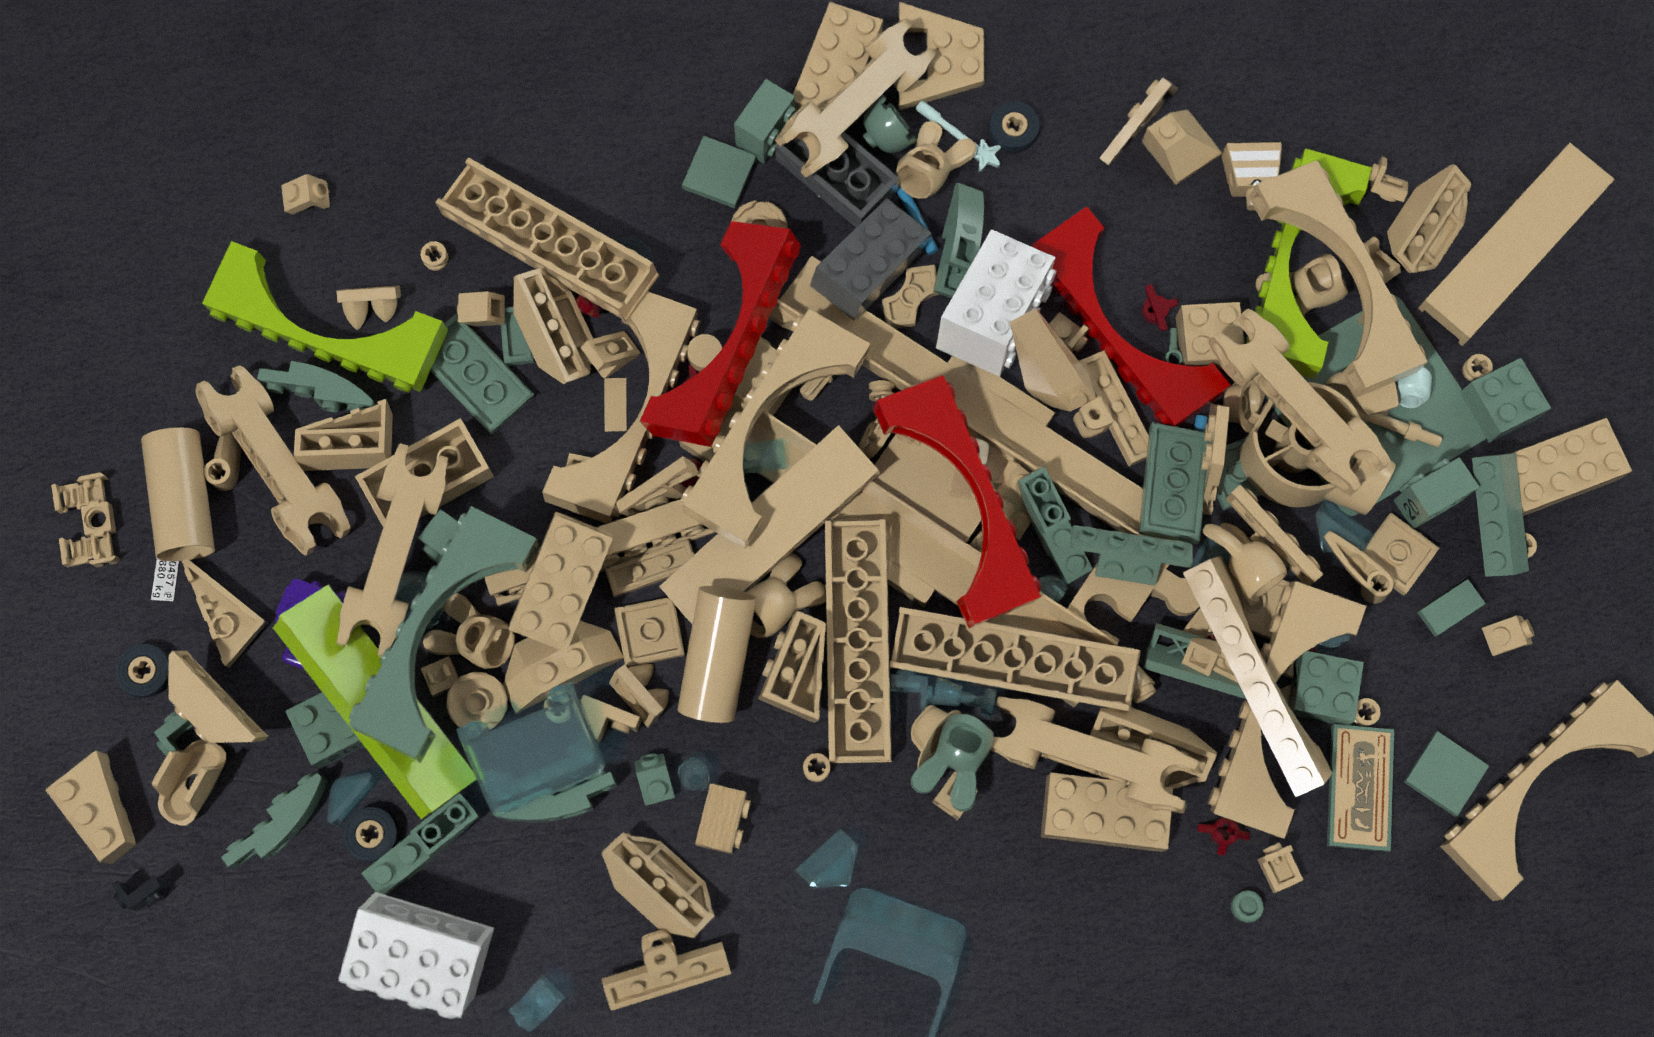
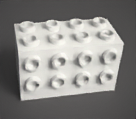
(998, 288)
(415, 955)

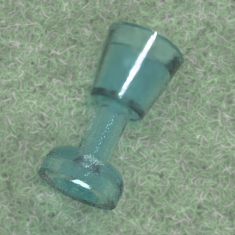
(952, 694)

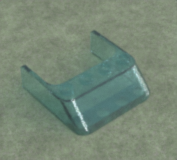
(900, 936)

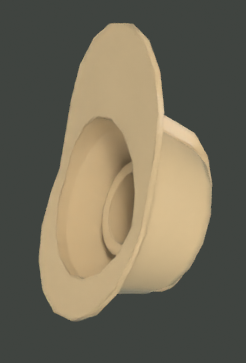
(1243, 402)
(927, 731)

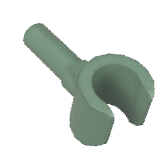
(1173, 348)

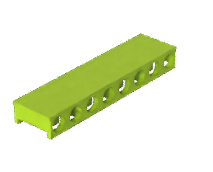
(342, 674)

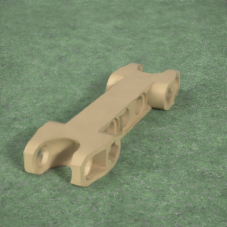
(823, 127)
(1268, 368)
(297, 497)
(408, 498)
(1140, 770)

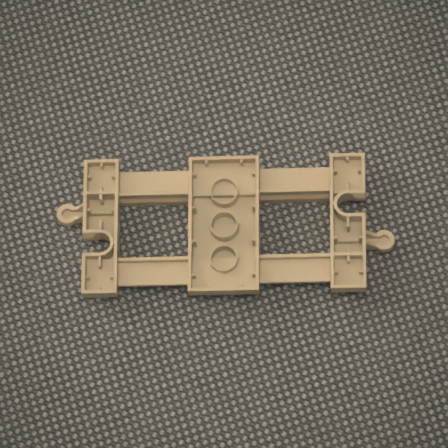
(912, 493)

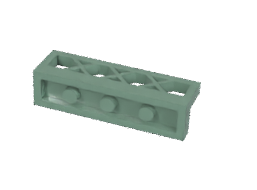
(1169, 661)

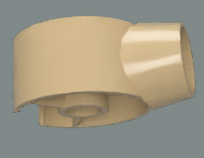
(1295, 459)

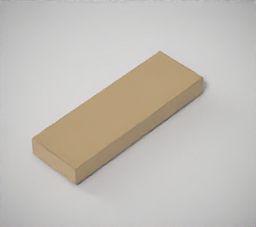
(648, 568)

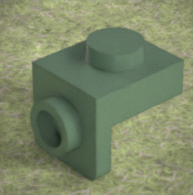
(171, 731)
(654, 778)

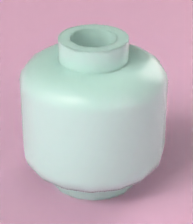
(1414, 389)

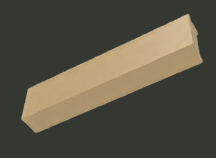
(548, 239)
(1516, 243)
(789, 513)
(629, 536)
(858, 641)
(1015, 659)

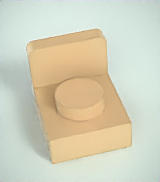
(1069, 332)

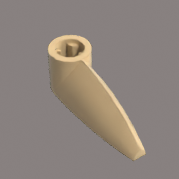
(226, 458)
(1361, 568)

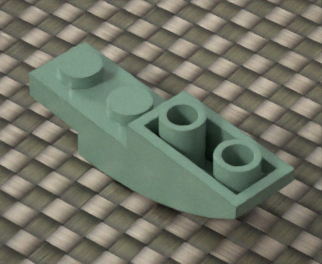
(962, 237)
(329, 389)
(1052, 524)
(567, 804)
(289, 816)
(421, 845)

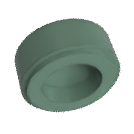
(1247, 906)

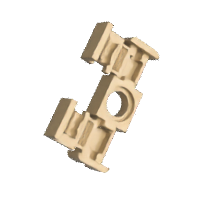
(93, 497)

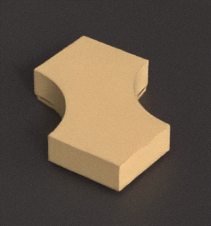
(902, 307)

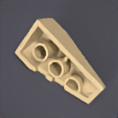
(1048, 365)

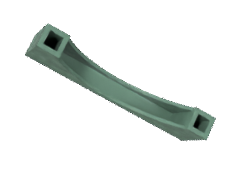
(390, 705)

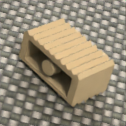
(722, 819)

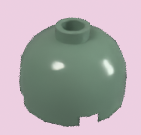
(886, 127)

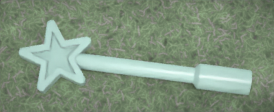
(984, 154)

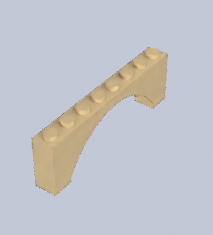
(1310, 203)
(812, 352)
(601, 481)
(1293, 748)
(1245, 785)
(1487, 838)

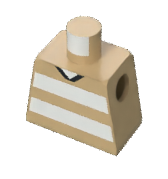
(1248, 165)

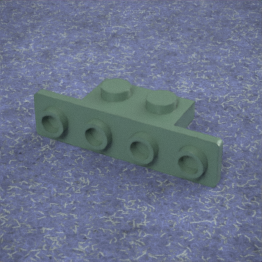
(1130, 555)

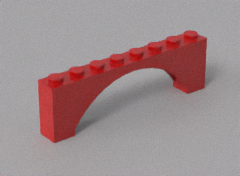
(1168, 388)
(699, 406)
(932, 417)

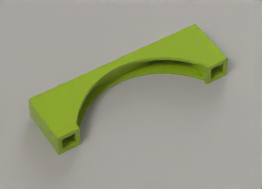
(1278, 303)
(395, 355)

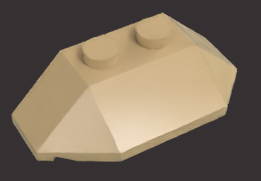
(1430, 220)
(551, 325)
(540, 667)
(207, 704)
(1134, 726)
(658, 884)

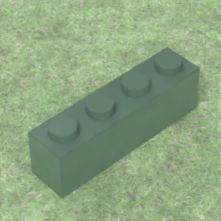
(1500, 515)

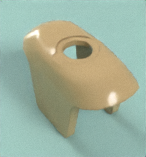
(1371, 403)
(175, 800)

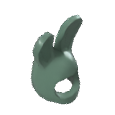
(962, 747)

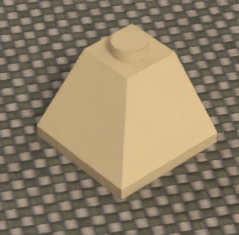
(1180, 145)

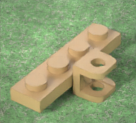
(1111, 411)
(1270, 534)
(664, 971)

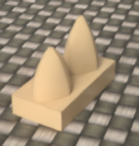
(356, 303)
(631, 685)

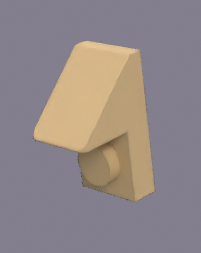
(610, 352)
(601, 713)

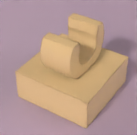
(440, 676)

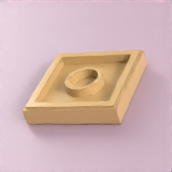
(1400, 552)
(649, 632)

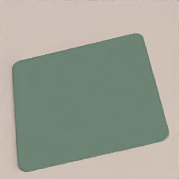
(1442, 414)

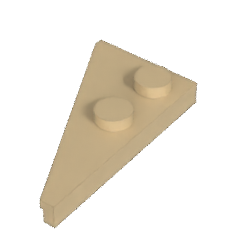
(1139, 117)
(229, 620)

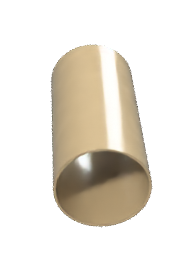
(177, 494)
(716, 654)

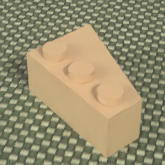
(346, 442)
(797, 669)
(94, 808)

